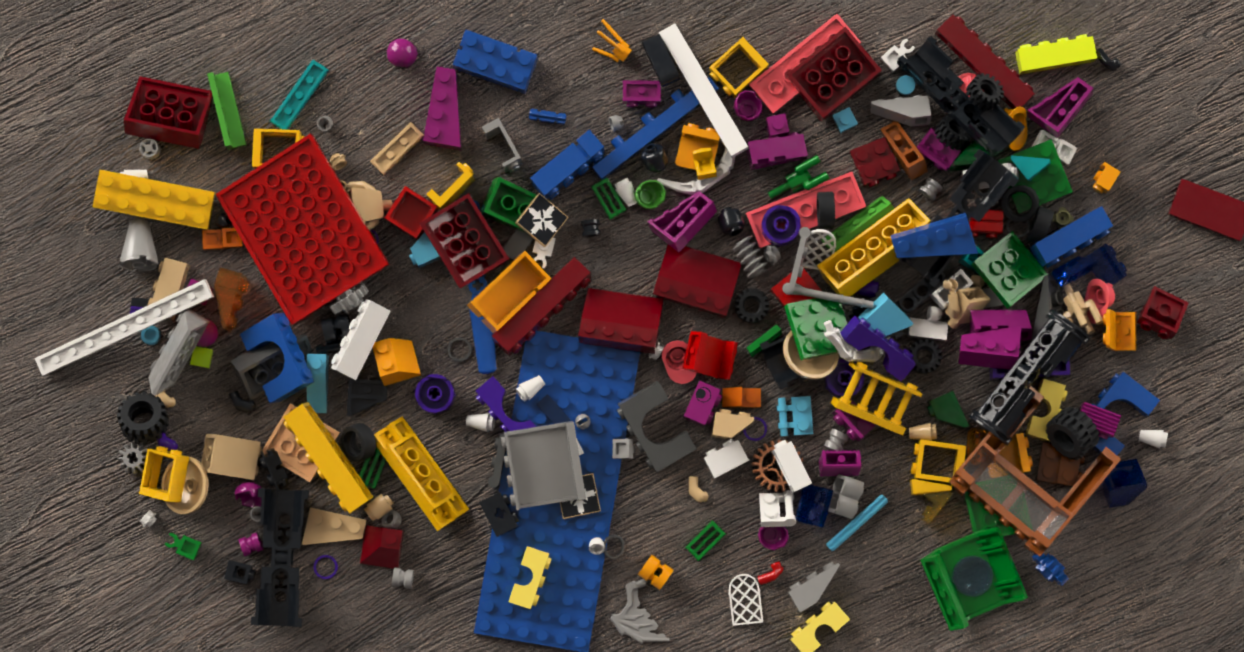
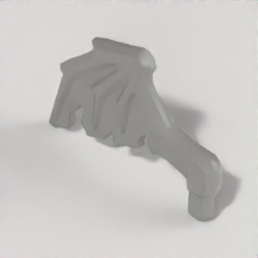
(635, 621)

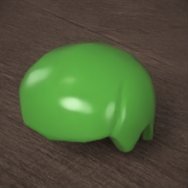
(650, 194)

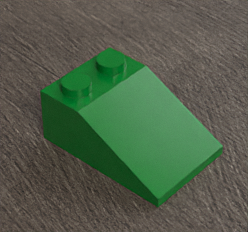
(506, 202)

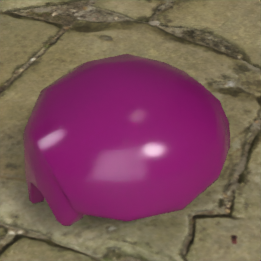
(401, 53)
(747, 106)
(209, 335)
(248, 494)
(773, 537)

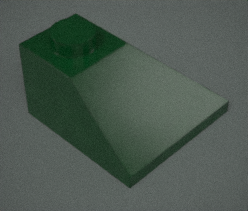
(967, 157)
(948, 411)

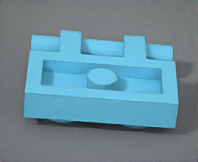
(801, 416)

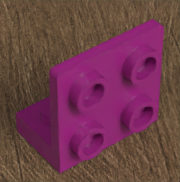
(856, 426)

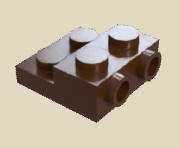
(1056, 468)

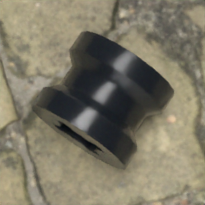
(590, 228)

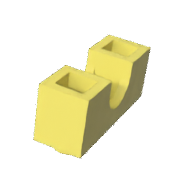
(1053, 395)
(537, 562)
(831, 615)

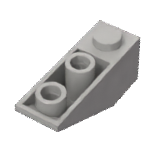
(908, 111)
(810, 591)

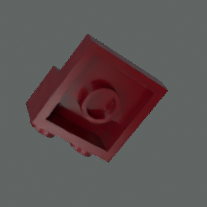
(874, 162)
(1162, 313)

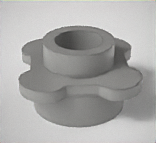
(772, 254)

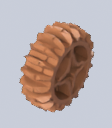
(782, 483)

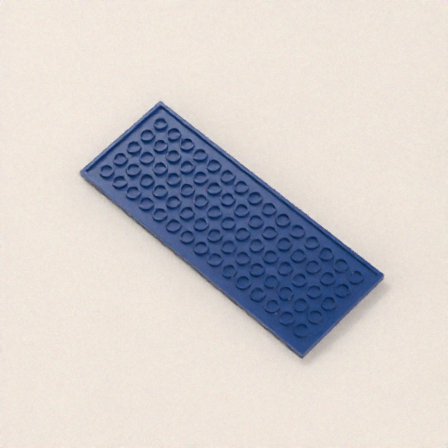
(580, 382)

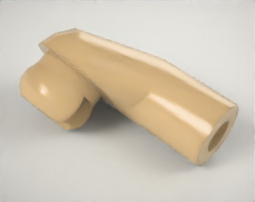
(168, 401)
(695, 492)

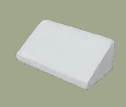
(928, 329)

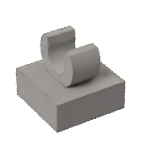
(623, 448)

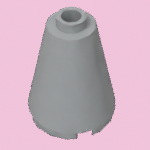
(139, 247)

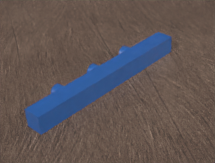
(654, 128)

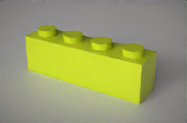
(1056, 55)

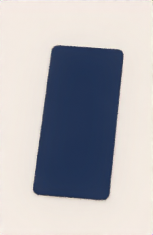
(552, 410)

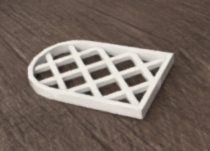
(827, 242)
(747, 622)

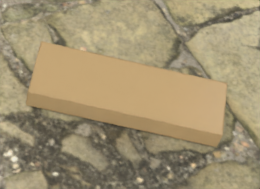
(397, 148)

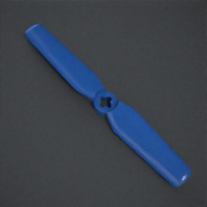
(482, 335)

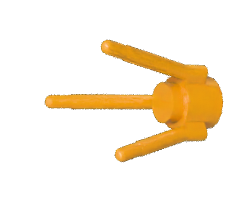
(621, 49)

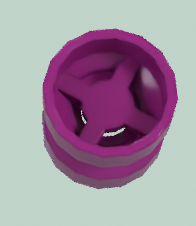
(251, 544)

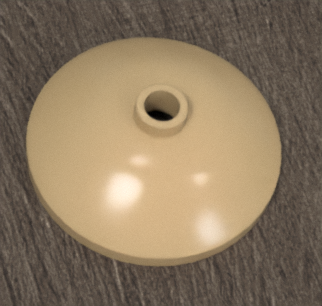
(810, 368)
(194, 488)

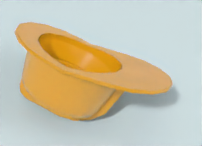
(1018, 114)

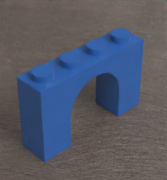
(295, 372)
(1127, 390)

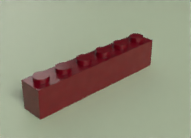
(982, 60)
(542, 306)

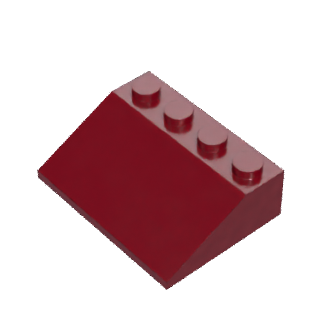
(833, 74)
(168, 112)
(464, 241)
(697, 280)
(620, 321)

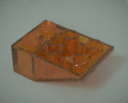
(229, 291)

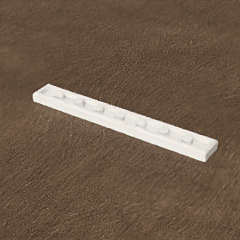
(703, 90)

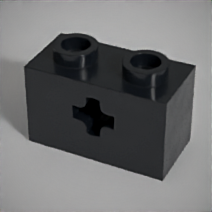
(490, 507)

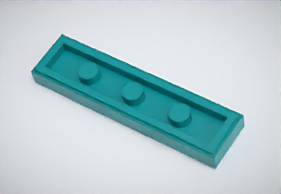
(299, 95)

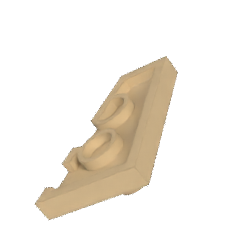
(332, 527)

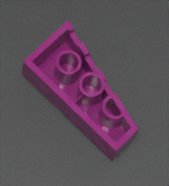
(443, 115)

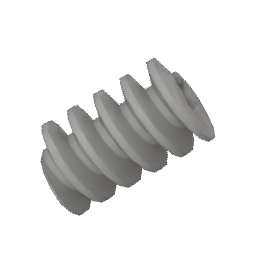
(750, 258)

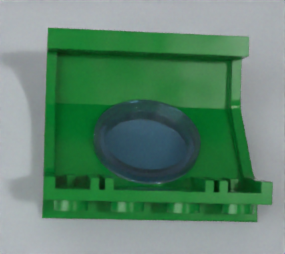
(973, 576)

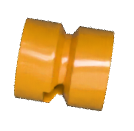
(649, 569)

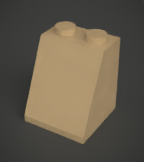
(231, 456)

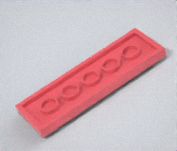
(773, 85)
(846, 198)

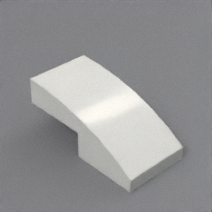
(1064, 149)

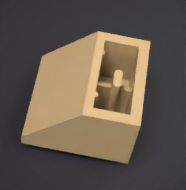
(729, 425)

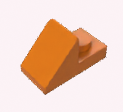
(741, 397)

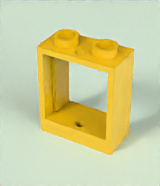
(751, 53)
(258, 140)
(919, 450)
(152, 471)

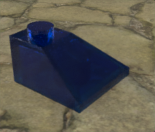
(1124, 483)

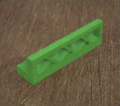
(227, 110)
(860, 222)

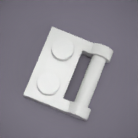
(771, 510)

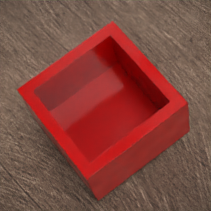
(409, 211)

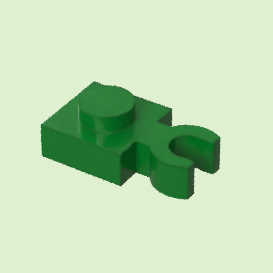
(186, 546)

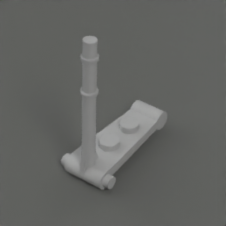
(796, 289)

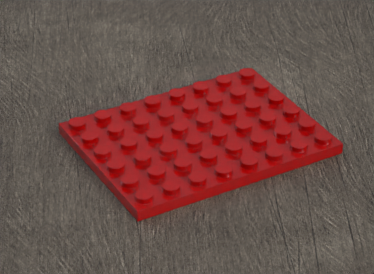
(302, 229)

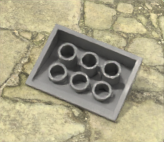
(176, 351)

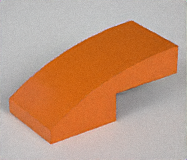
(220, 239)

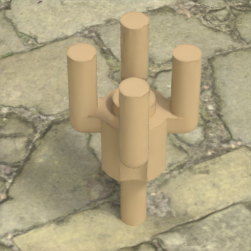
(1078, 307)

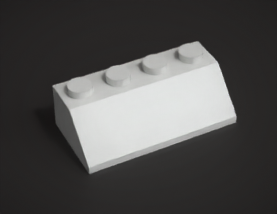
(360, 339)

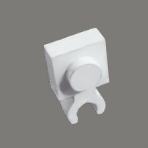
(891, 56)
(542, 251)

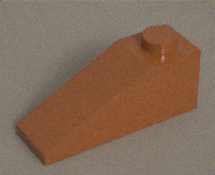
(904, 150)

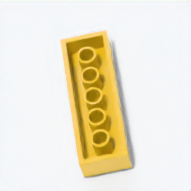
(154, 199)
(870, 251)
(328, 457)

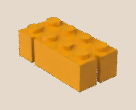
(509, 291)

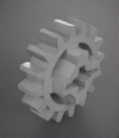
(349, 299)

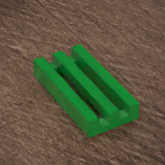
(616, 212)
(770, 335)
(378, 474)
(717, 528)

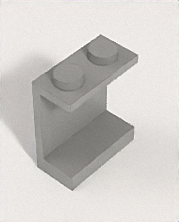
(493, 129)

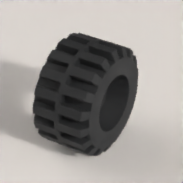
(144, 431)
(1072, 433)

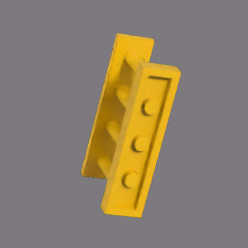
(861, 409)

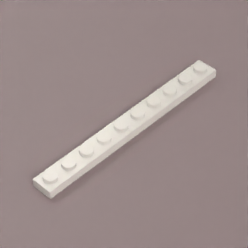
(124, 327)

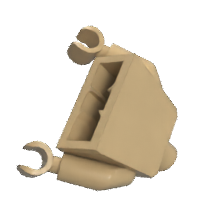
(367, 202)
(964, 300)

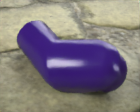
(167, 442)

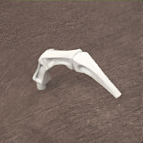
(722, 170)
(847, 351)

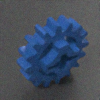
(1050, 568)

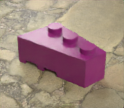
(1060, 108)
(776, 150)
(683, 221)
(998, 319)
(991, 348)

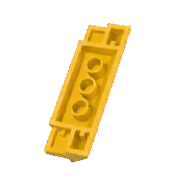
(420, 473)

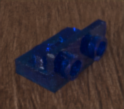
(1107, 266)
(1073, 270)
(814, 505)

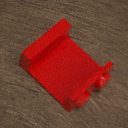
(710, 355)

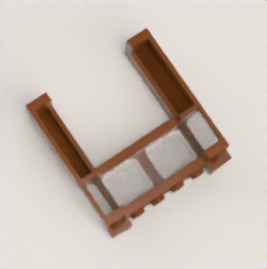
(1019, 499)

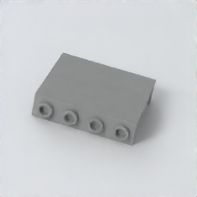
(543, 465)

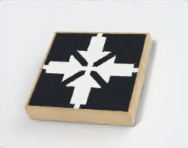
(541, 220)
(582, 507)

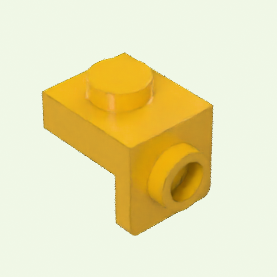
(704, 163)

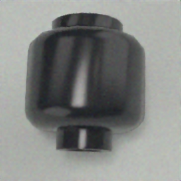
(654, 158)
(731, 221)

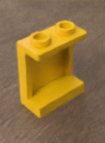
(455, 189)

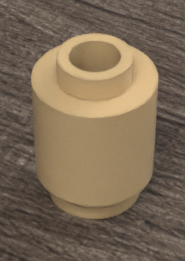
(379, 507)

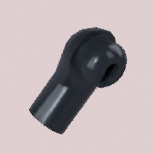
(1112, 65)

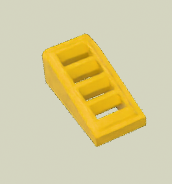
(921, 487)

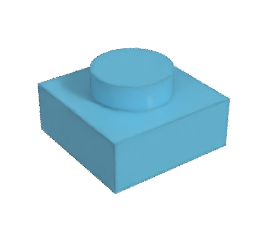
(844, 119)

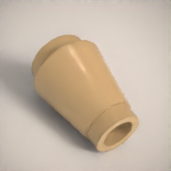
(923, 432)

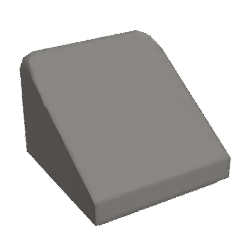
(995, 301)

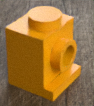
(1105, 178)

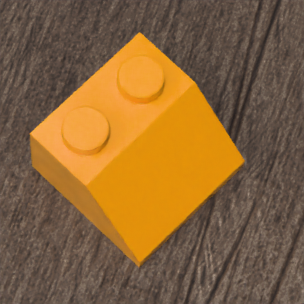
(396, 360)

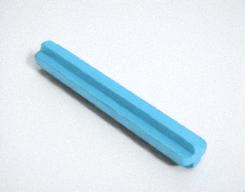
(857, 522)

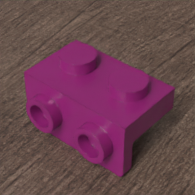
(641, 92)
(932, 148)

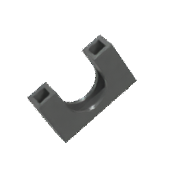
(659, 454)

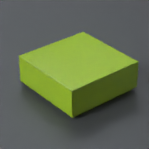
(201, 357)

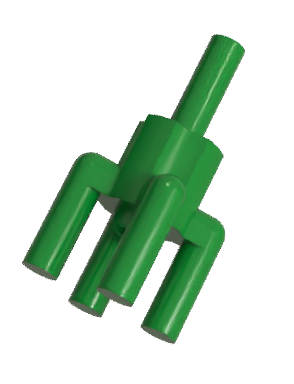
(801, 178)

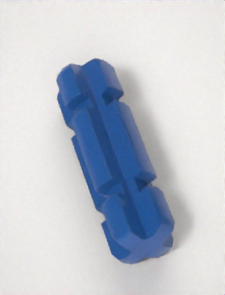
(547, 116)

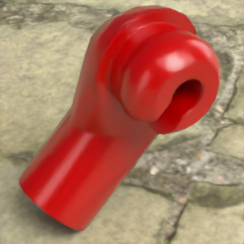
(771, 576)

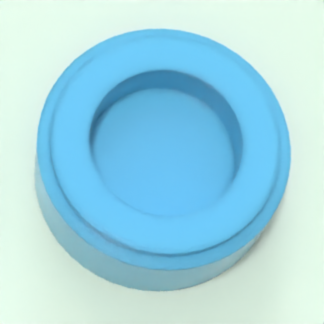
(905, 85)
(151, 335)

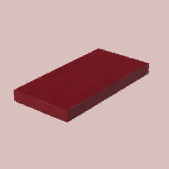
(1208, 209)

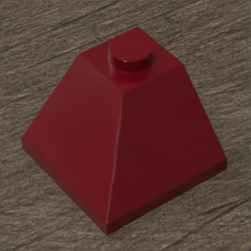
(382, 547)

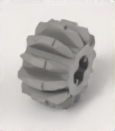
(140, 454)

